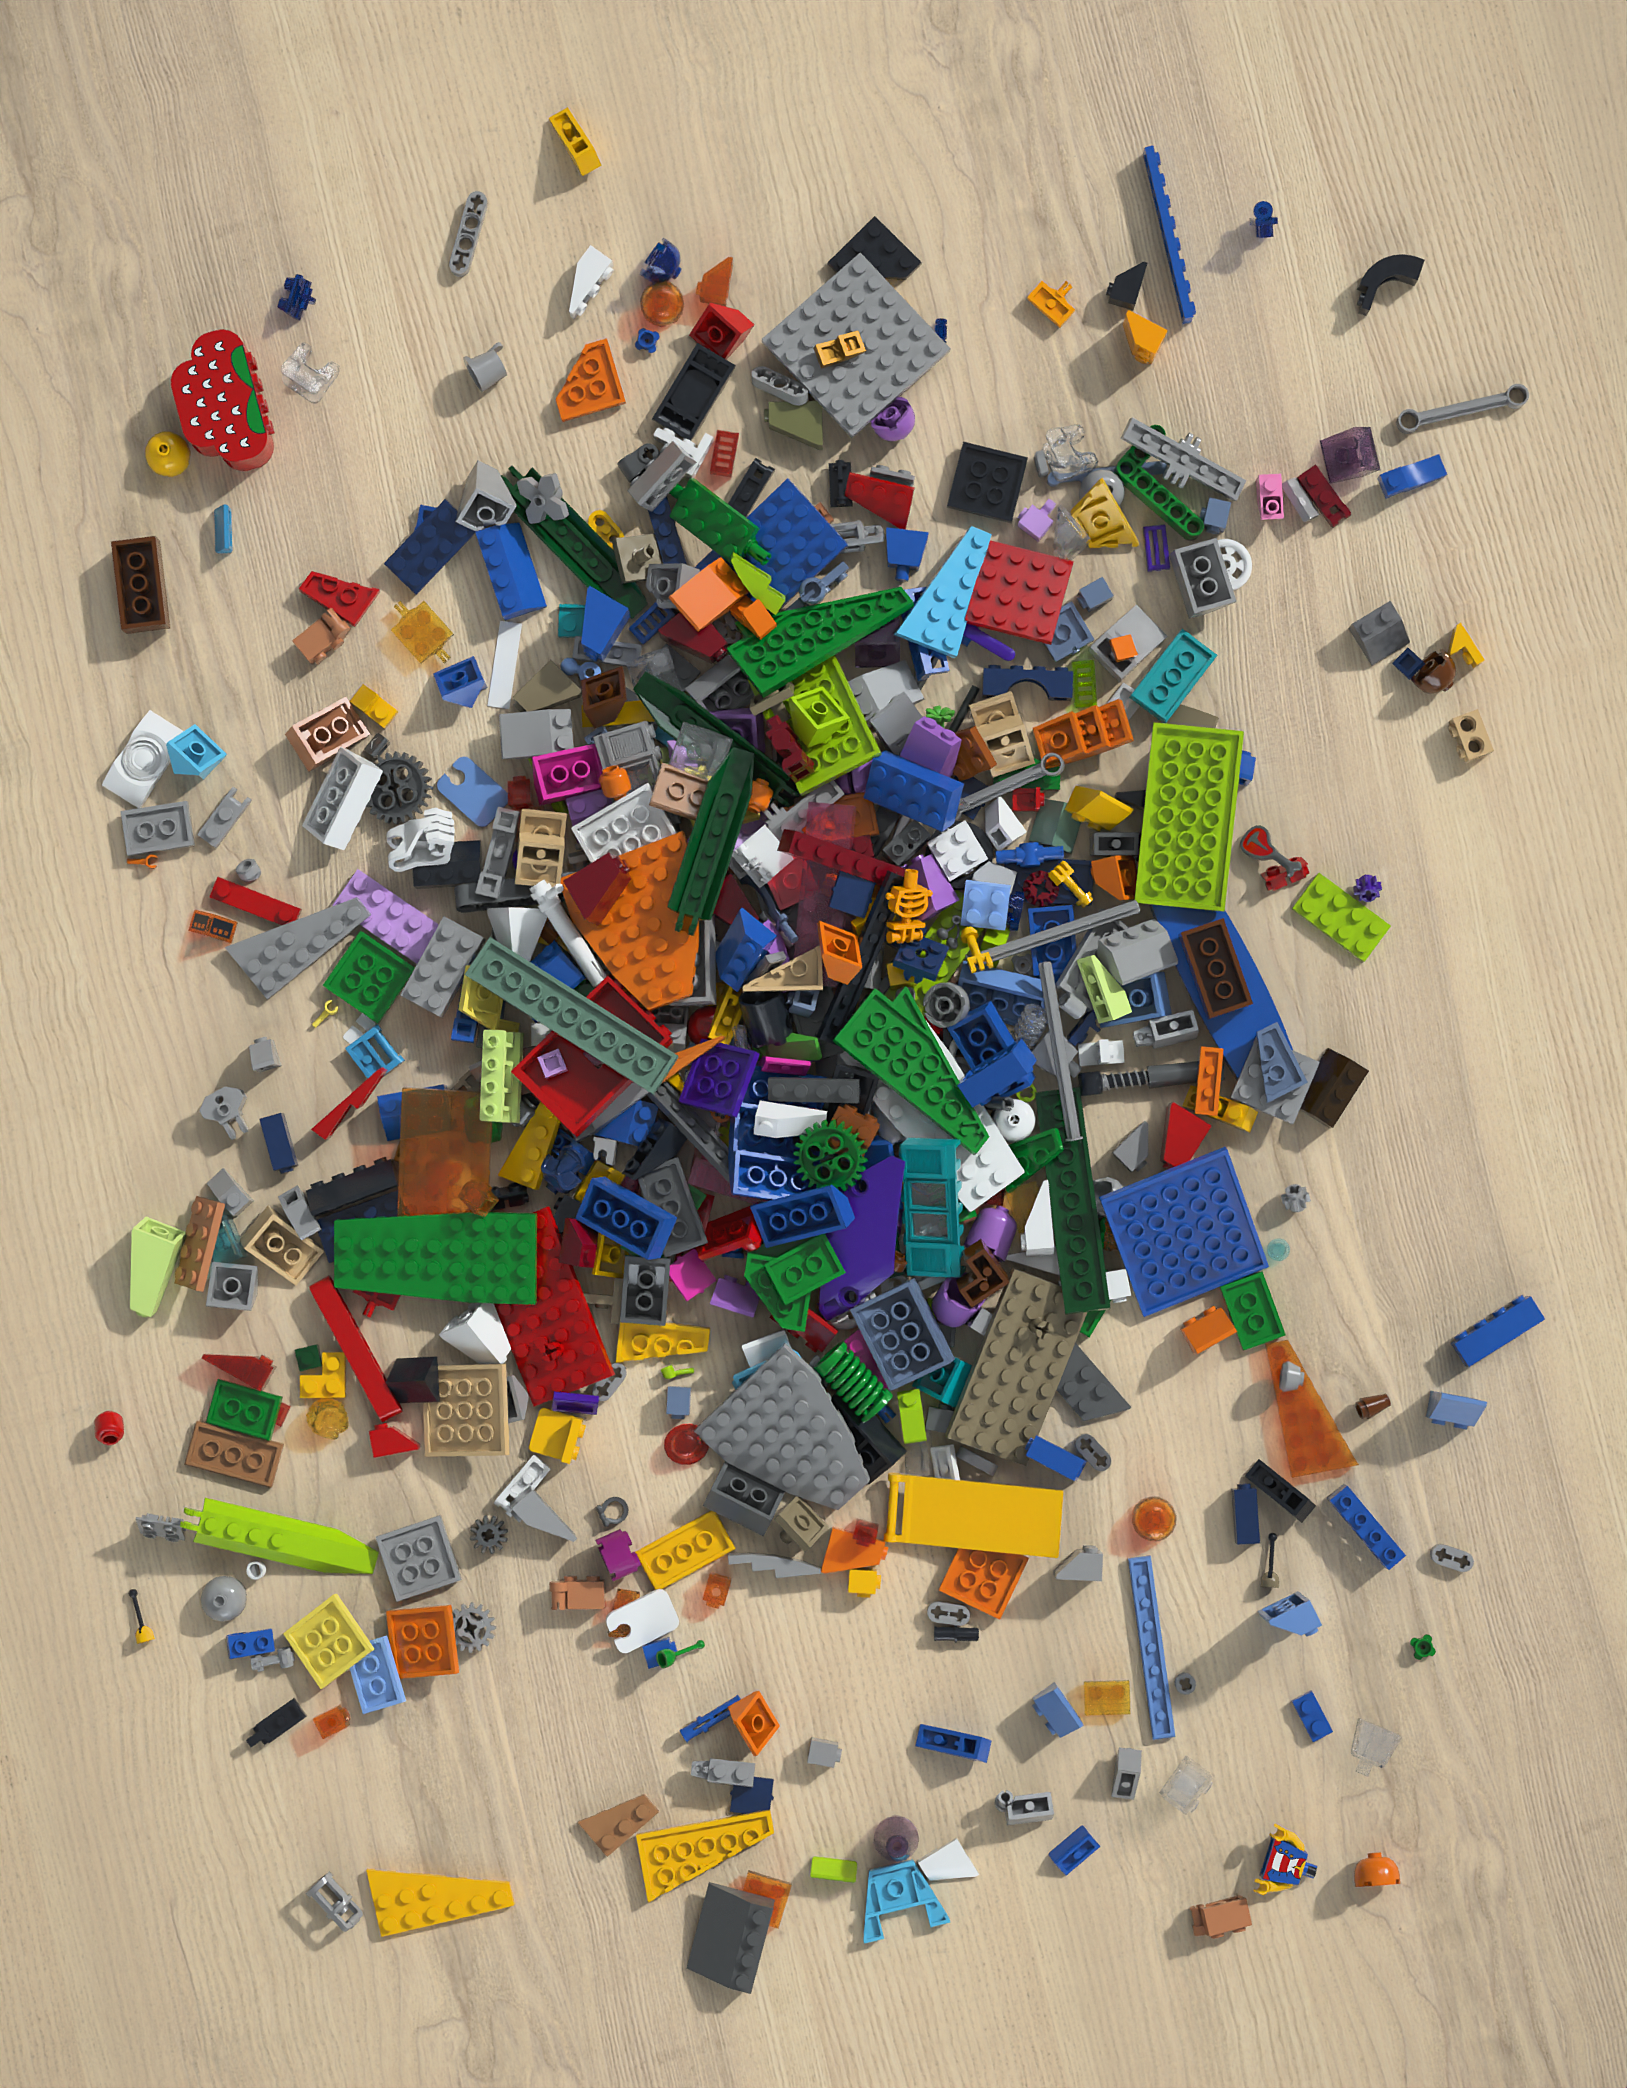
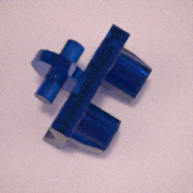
(1264, 219)
(298, 298)

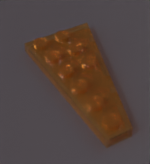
(1307, 1427)

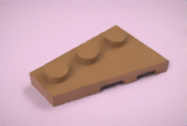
(616, 1825)

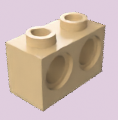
(1476, 734)

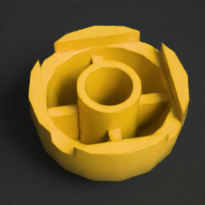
(176, 456)

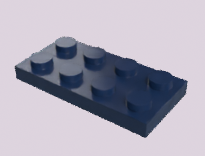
(429, 547)
(1081, 877)
(381, 1206)

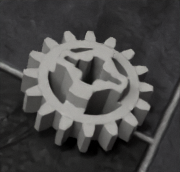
(475, 1638)

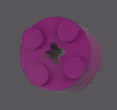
(617, 1554)

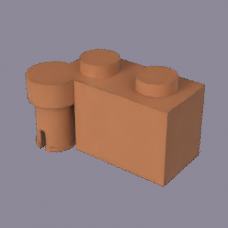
(322, 637)
(578, 1593)
(1221, 1916)

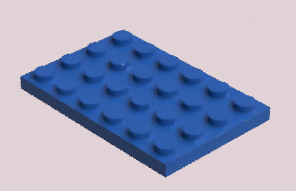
(796, 538)

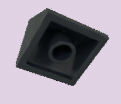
(415, 1380)

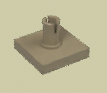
(635, 555)
(774, 701)
(800, 1524)

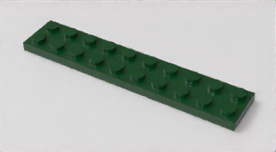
(1074, 1211)

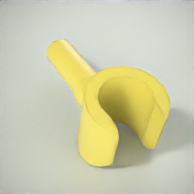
(325, 1014)

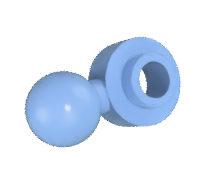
(570, 667)

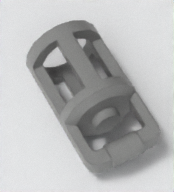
(861, 535)
(340, 1907)

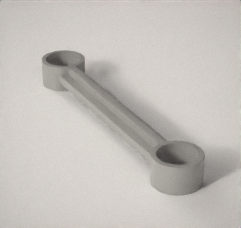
(1462, 408)
(1011, 783)

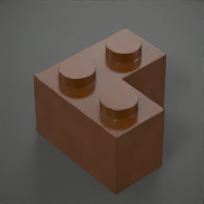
(986, 1274)

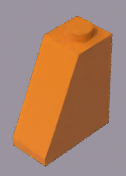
(845, 1554)

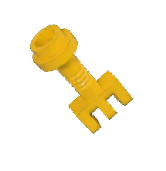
(1062, 874)
(969, 936)

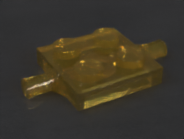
(422, 632)

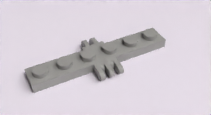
(1183, 459)
(794, 818)

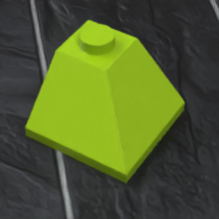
(816, 716)

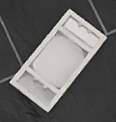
(142, 760)

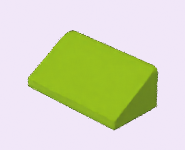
(833, 1869)

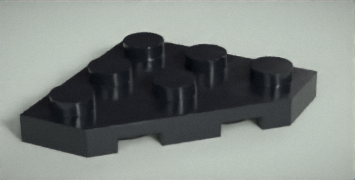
(881, 249)

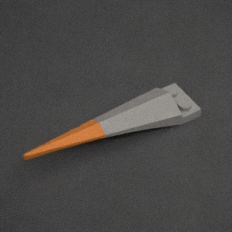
(635, 1092)

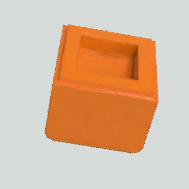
(1123, 648)

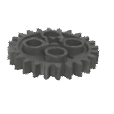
(414, 781)

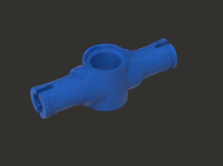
(1029, 854)

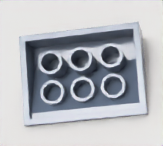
(902, 1334)

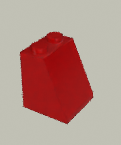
(1181, 1136)

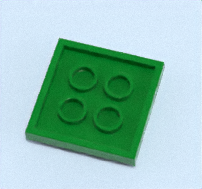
(369, 977)

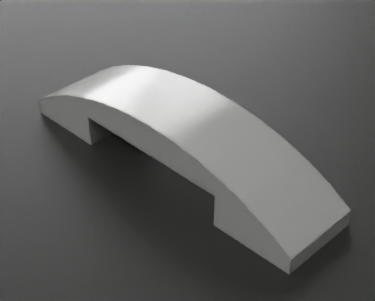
(499, 853)

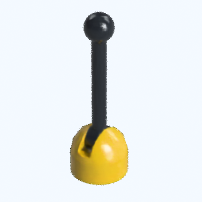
(143, 1633)

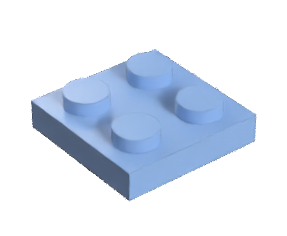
(985, 905)

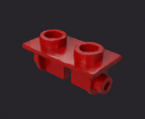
(1276, 875)

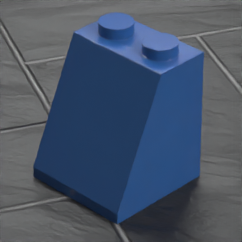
(602, 624)

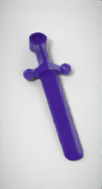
(986, 640)

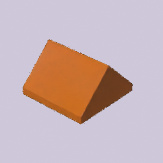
(754, 1721)

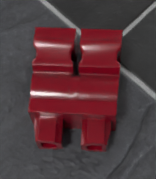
(784, 740)

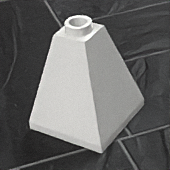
(517, 928)

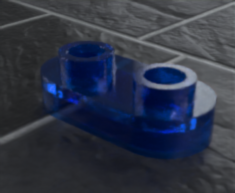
(1013, 917)

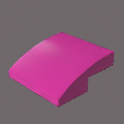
(784, 1065)

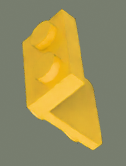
(557, 1435)

